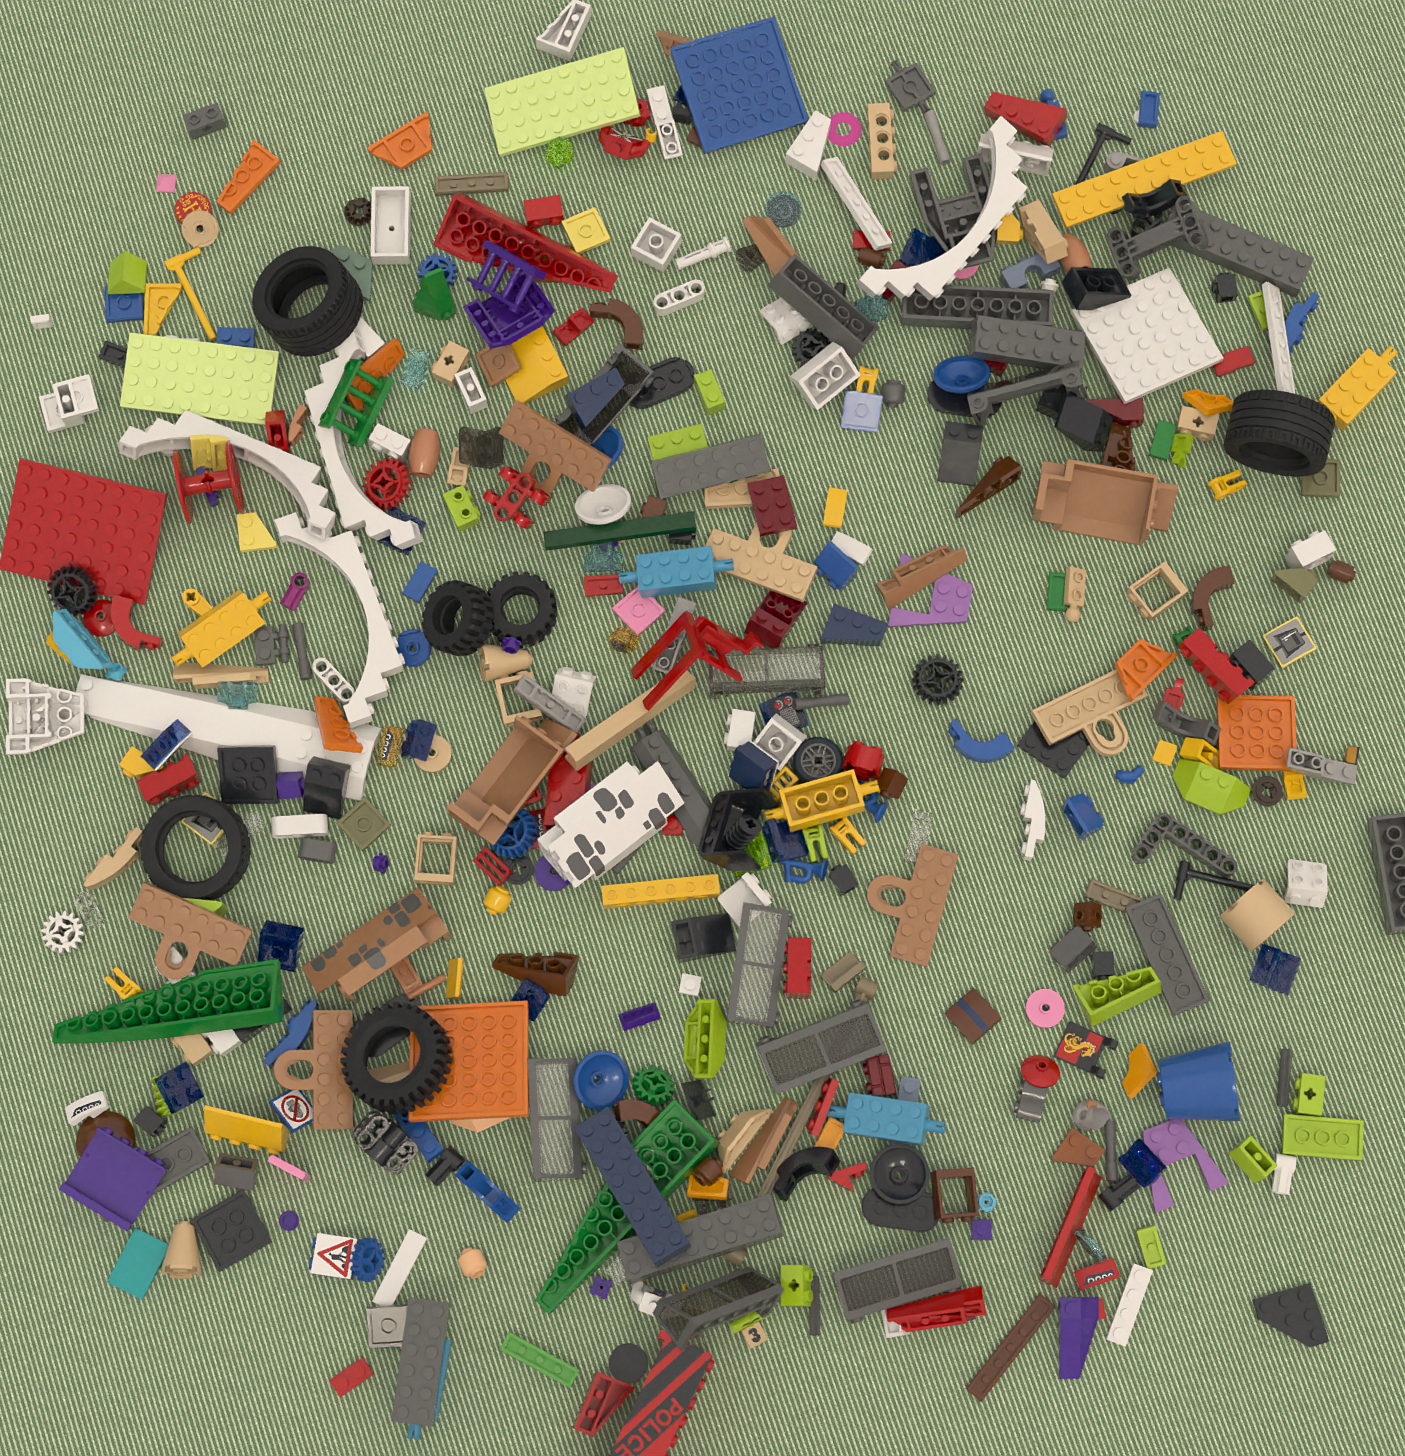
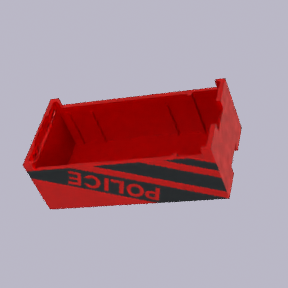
(664, 1400)

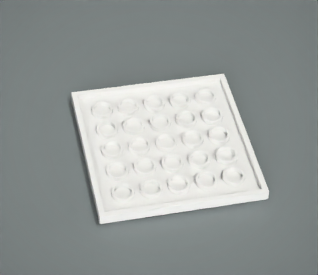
(1148, 337)

